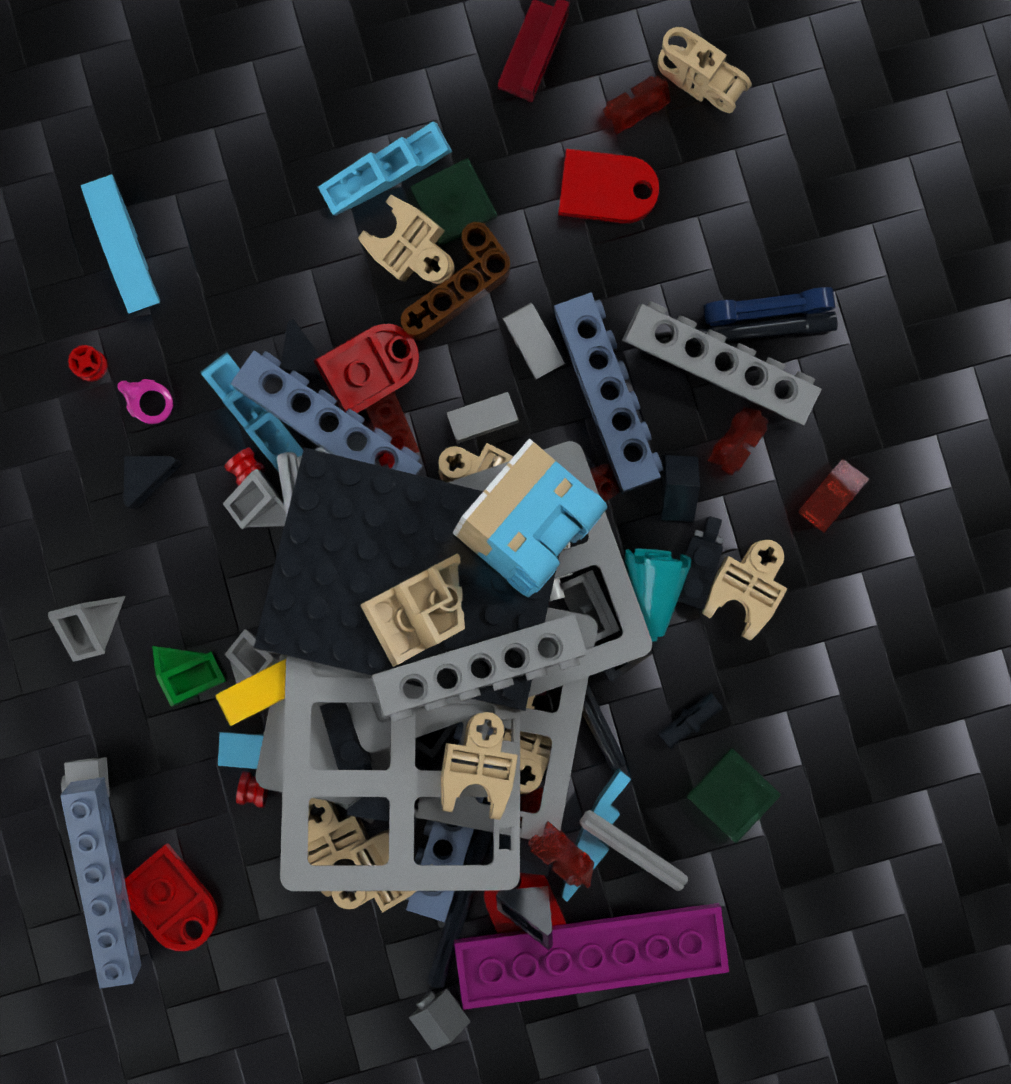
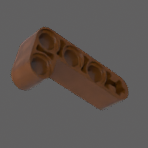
(451, 289)

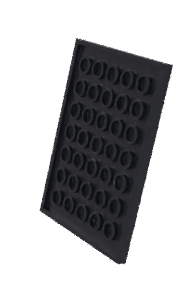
(362, 532)

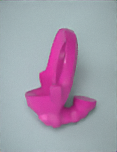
(133, 393)

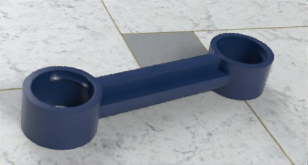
(807, 302)

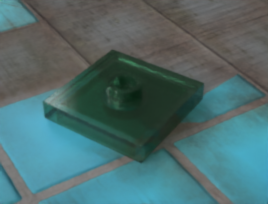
(454, 200)
(733, 795)

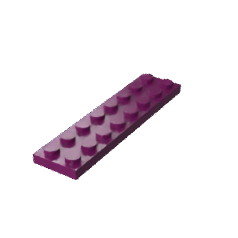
(592, 956)

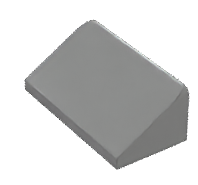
(482, 417)

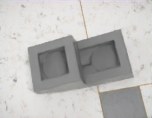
(533, 340)

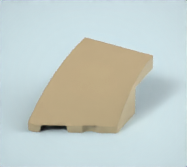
(418, 611)

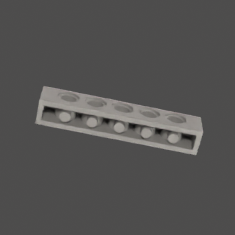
(794, 406)
(561, 632)

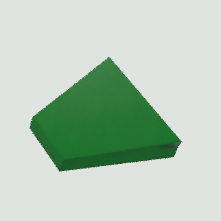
(185, 673)

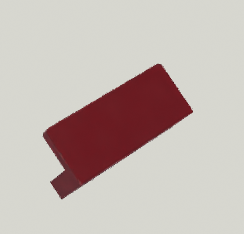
(533, 48)

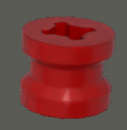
(82, 357)
(243, 464)
(250, 791)

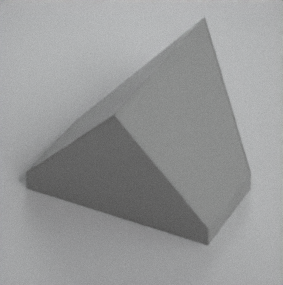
(256, 503)
(86, 626)
(247, 660)

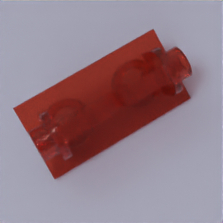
(649, 97)
(745, 427)
(572, 864)

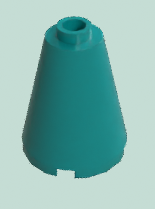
(657, 585)

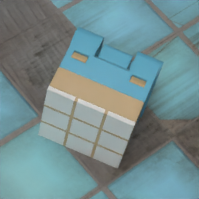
(529, 518)

